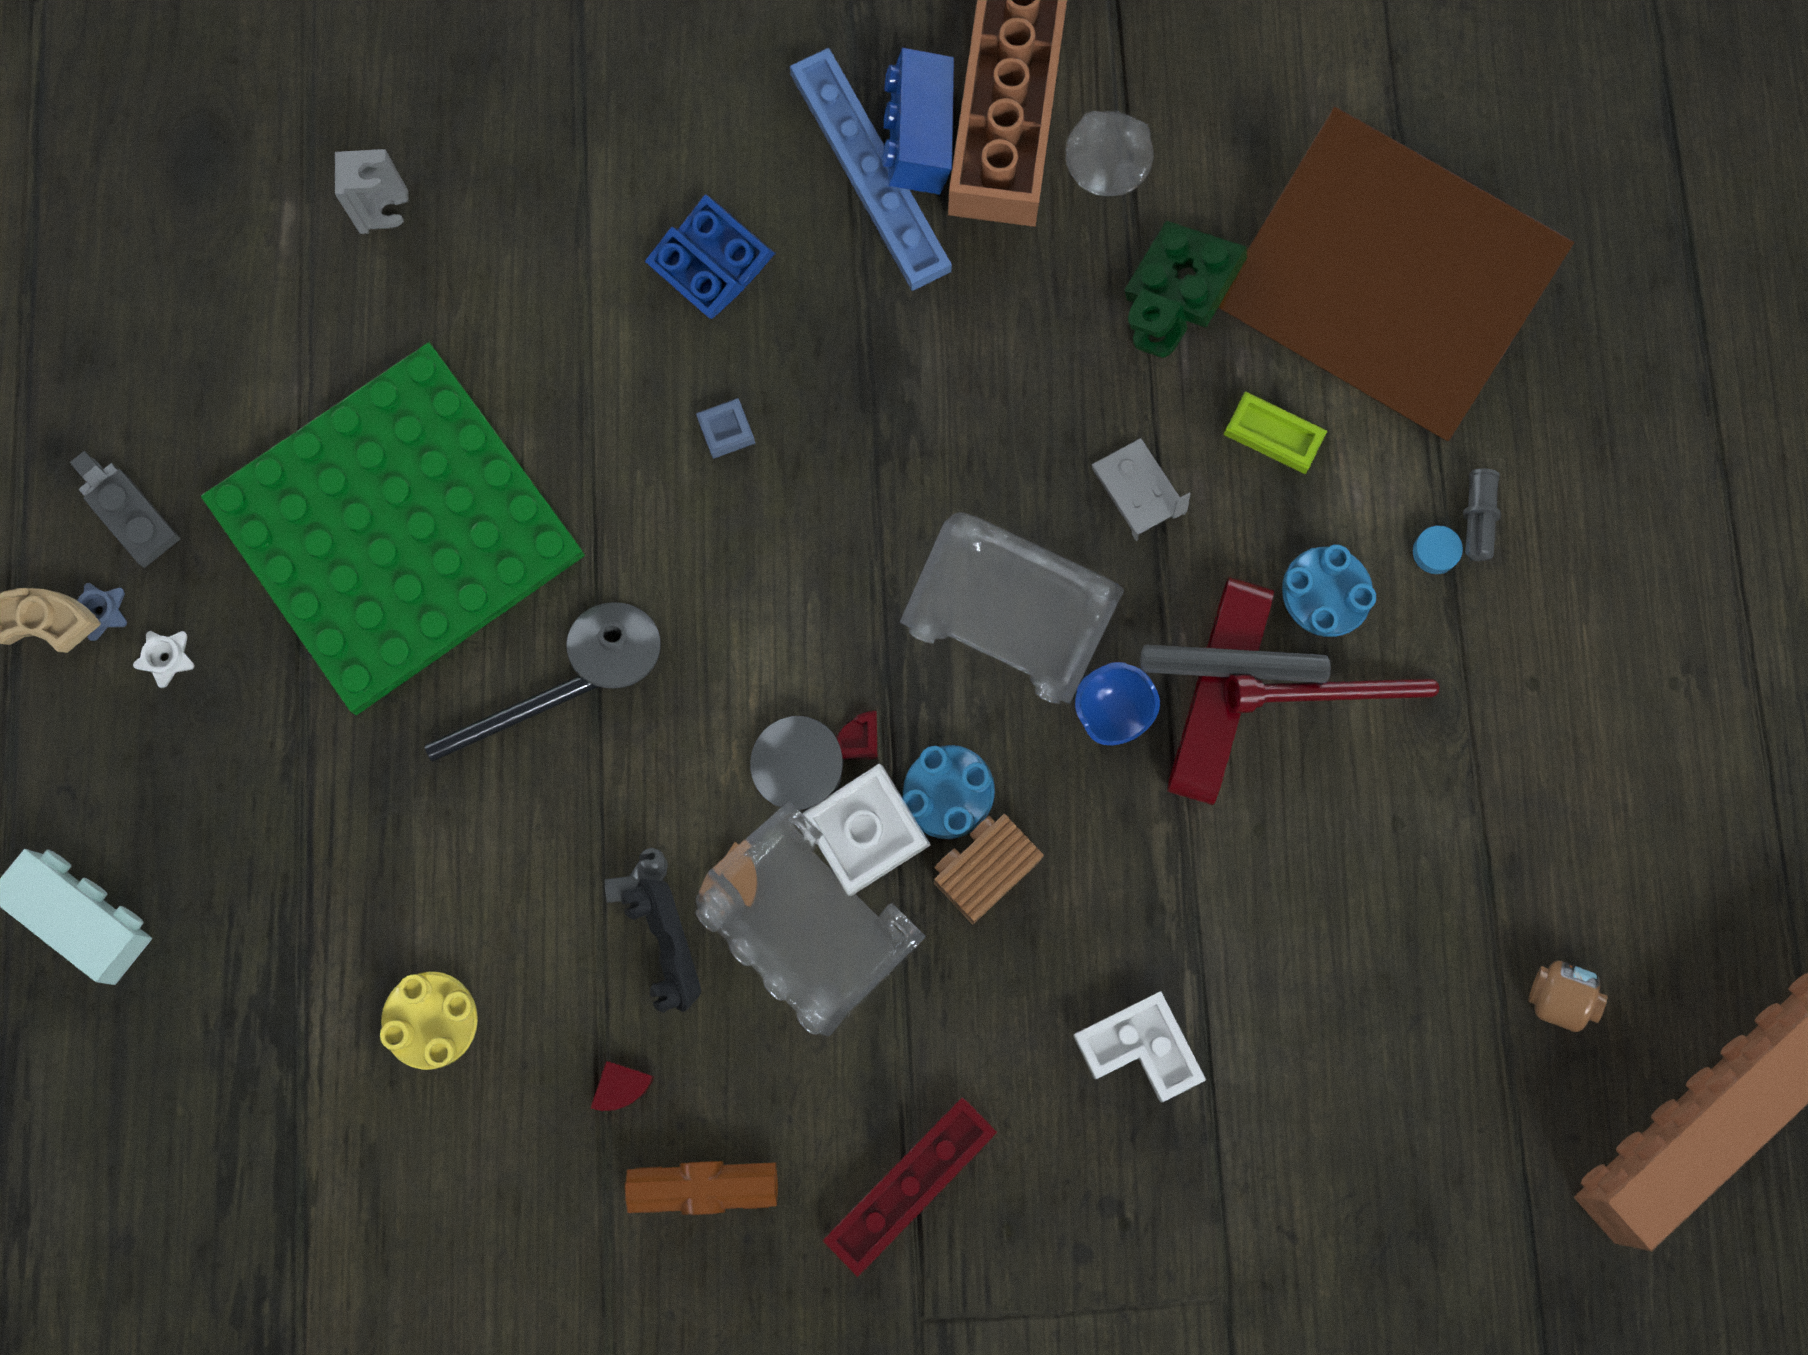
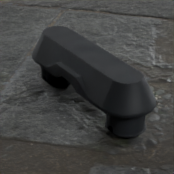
(681, 983)

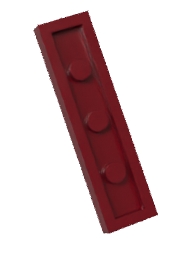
(909, 1186)

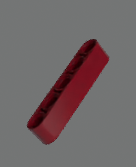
(1209, 723)

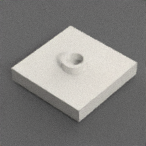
(866, 830)

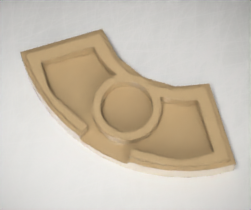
(45, 615)

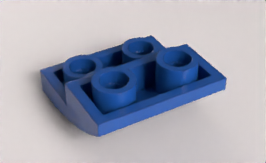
(709, 257)

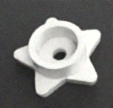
(157, 646)

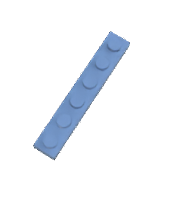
(861, 156)

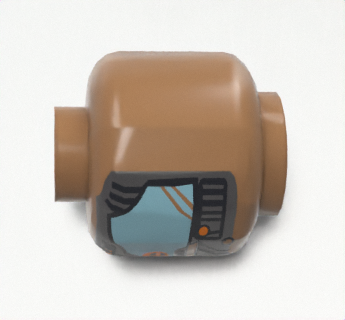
(1567, 996)

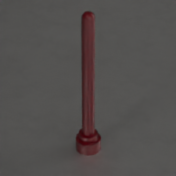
(1246, 693)

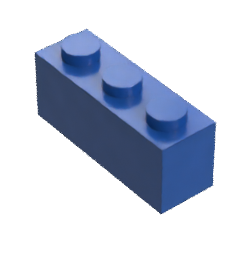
(919, 121)

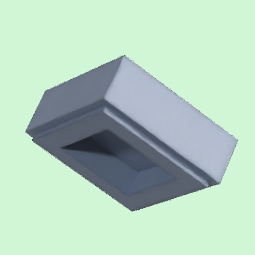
(725, 428)

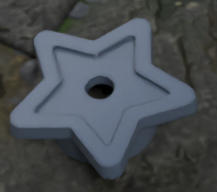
(109, 601)

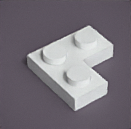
(1143, 1033)

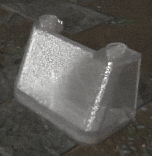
(1012, 603)

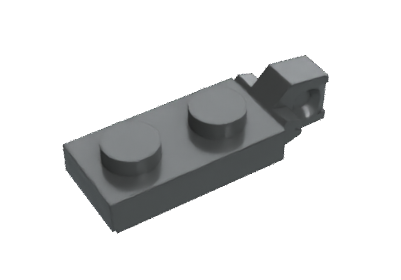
(124, 510)

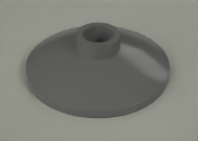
(618, 662)

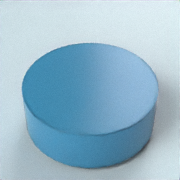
(1437, 550)

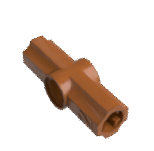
(701, 1187)

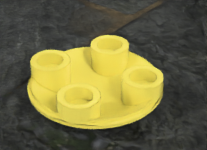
(428, 1020)

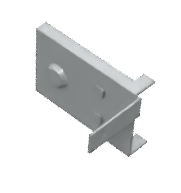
(1139, 487)

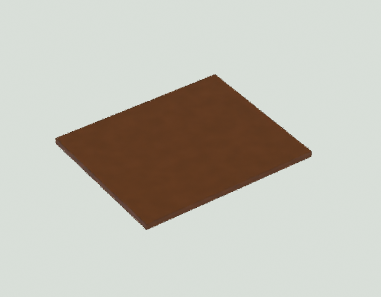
(1393, 273)

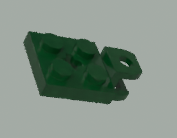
(1164, 301)

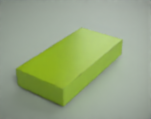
(1275, 432)

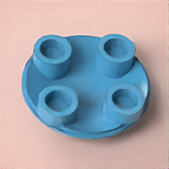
(1328, 591)
(949, 791)

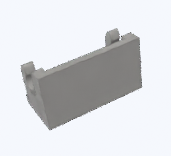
(365, 185)

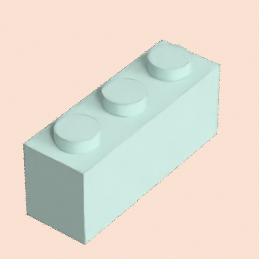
(72, 915)

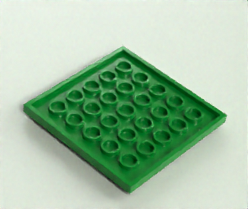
(392, 528)

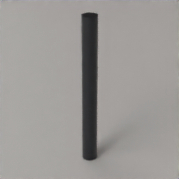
(507, 717)

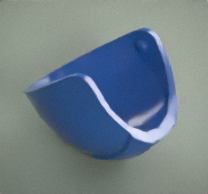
(1116, 703)

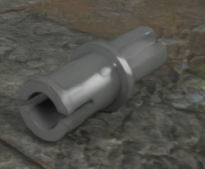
(1482, 514)

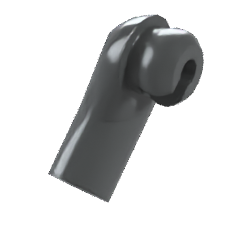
(651, 866)

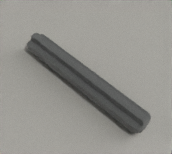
(1235, 662)

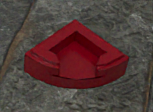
(859, 737)
(620, 1087)

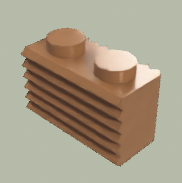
(987, 867)

